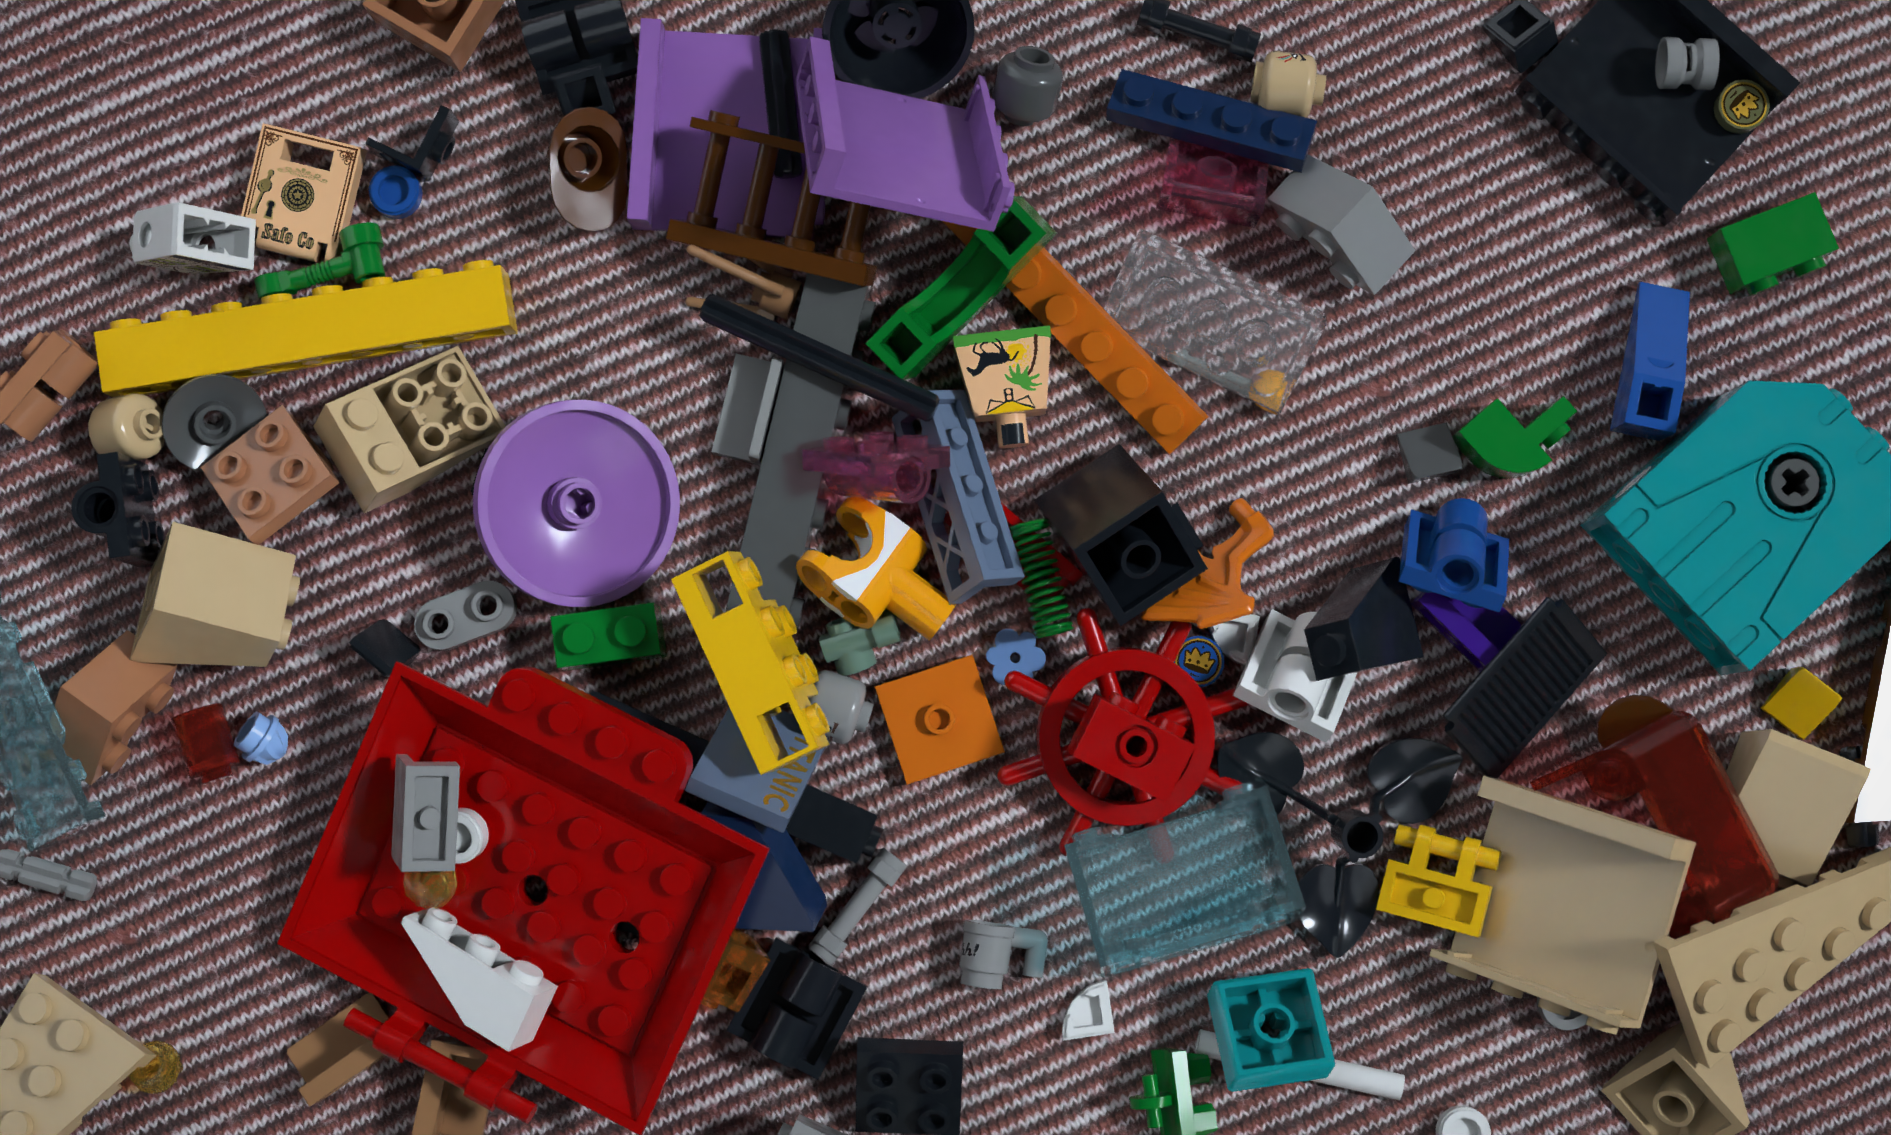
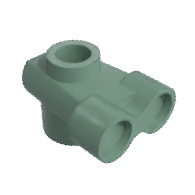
(852, 646)

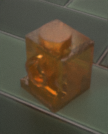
(736, 973)

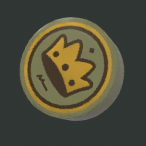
(1741, 106)

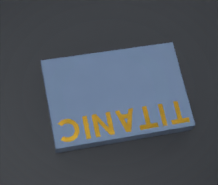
(732, 781)

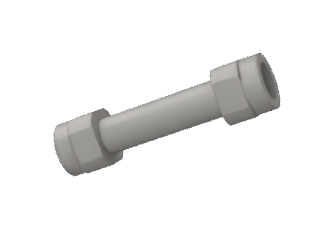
(830, 941)

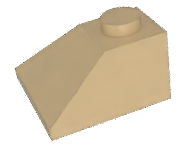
(1674, 1094)

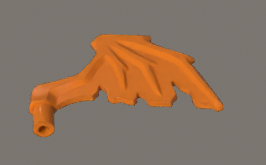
(1217, 592)

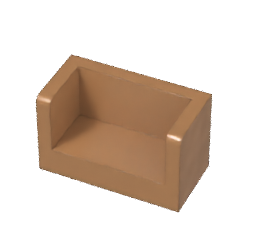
(442, 1105)

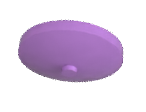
(576, 503)

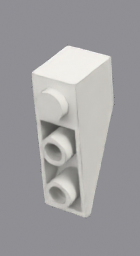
(486, 987)

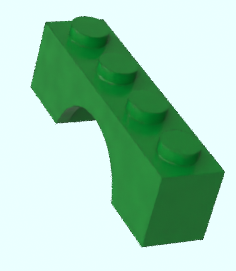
(948, 304)

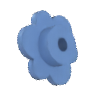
(1009, 642)

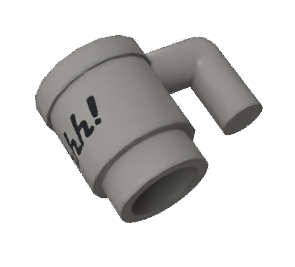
(988, 950)

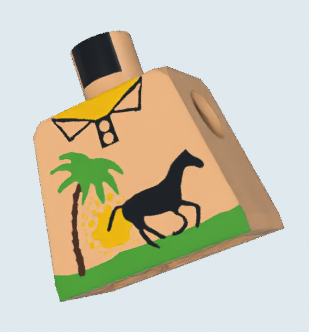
(1006, 378)

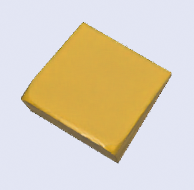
(1801, 702)

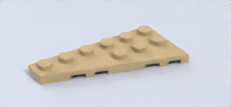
(1769, 952)
(59, 1060)

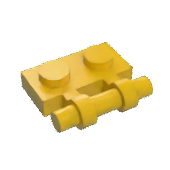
(1434, 896)

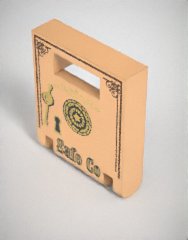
(299, 203)

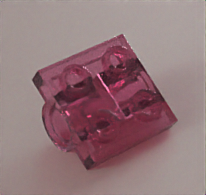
(878, 465)

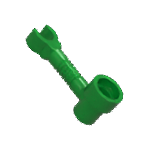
(360, 257)

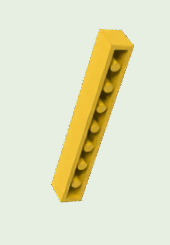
(308, 330)

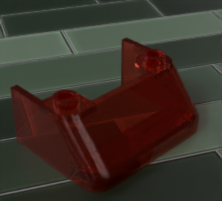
(1687, 797)

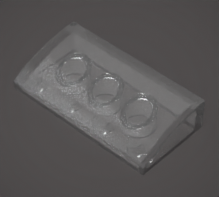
(1214, 321)

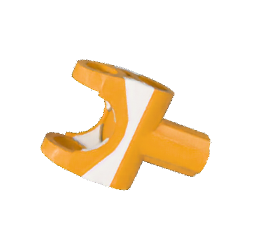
(880, 576)

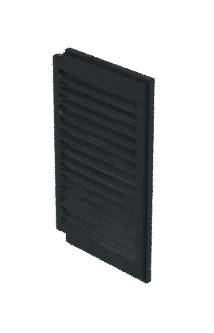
(1522, 687)

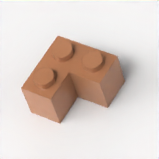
(107, 703)

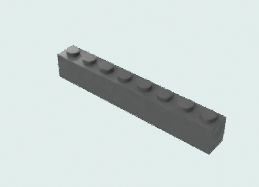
(806, 411)

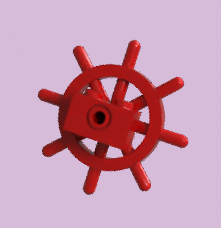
(1119, 737)

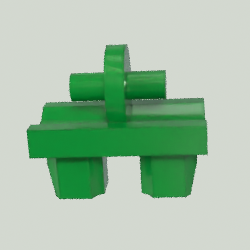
(1169, 1096)

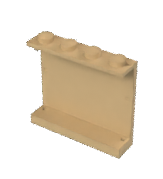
(1572, 906)

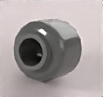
(1027, 85)

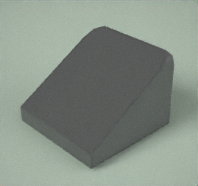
(1429, 453)

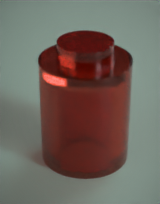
(206, 743)

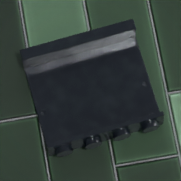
(1607, 102)

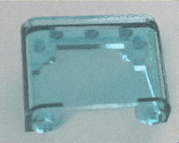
(1185, 882)

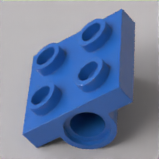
(1456, 555)

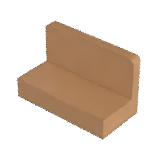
(335, 1054)

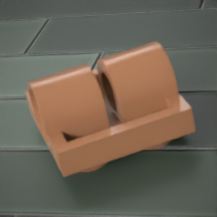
(50, 360)
(270, 475)

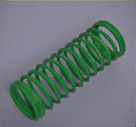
(1045, 630)

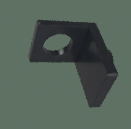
(433, 150)

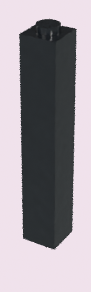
(818, 816)

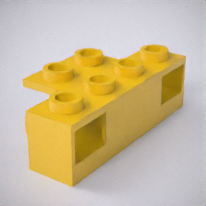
(754, 659)

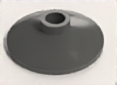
(182, 420)

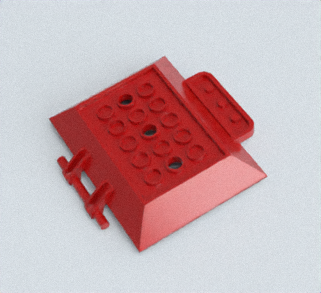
(593, 813)

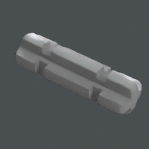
(47, 875)

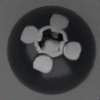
(903, 50)

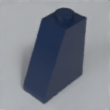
(785, 890)

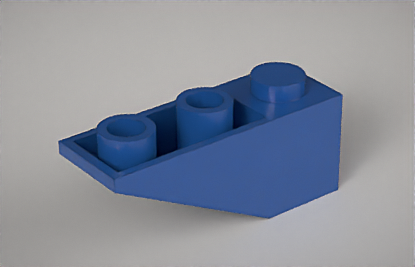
(1653, 364)

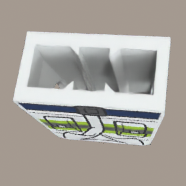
(172, 233)

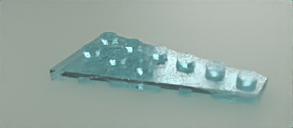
(32, 757)

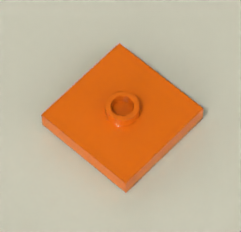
(939, 719)

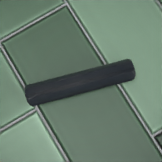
(780, 98)

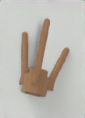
(773, 291)

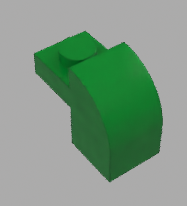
(1504, 447)

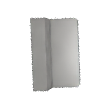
(748, 409)
(425, 815)

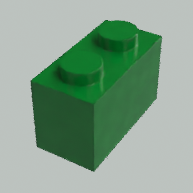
(1772, 244)
(608, 636)

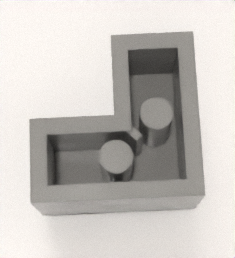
(1343, 223)

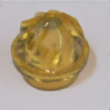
(430, 888)
(161, 1071)

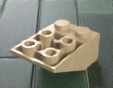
(408, 428)

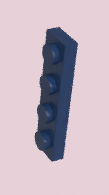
(1211, 120)

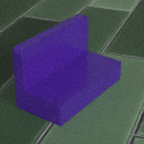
(1472, 631)

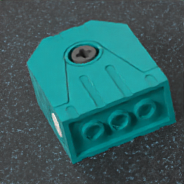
(1752, 517)

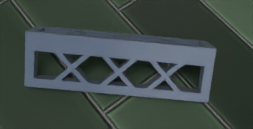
(970, 495)

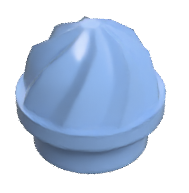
(262, 739)

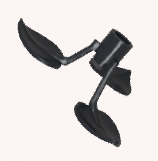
(1412, 784)

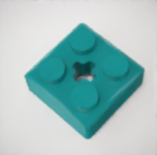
(1289, 1004)

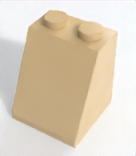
(215, 601)
(1794, 798)

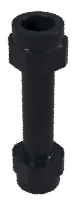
(1239, 42)

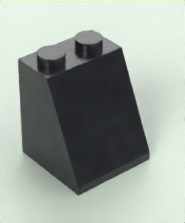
(1121, 534)

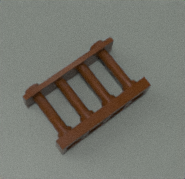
(749, 237)

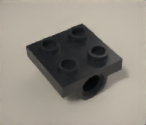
(576, 35)
(130, 491)
(797, 1009)
(908, 1086)

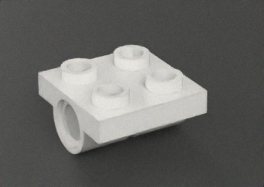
(1283, 680)

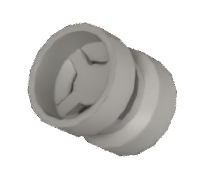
(1687, 63)

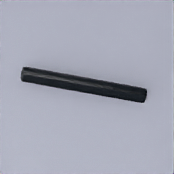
(819, 357)

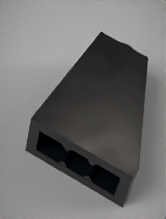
(1364, 623)

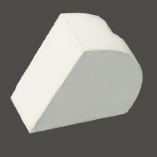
(1236, 637)
(1089, 1013)

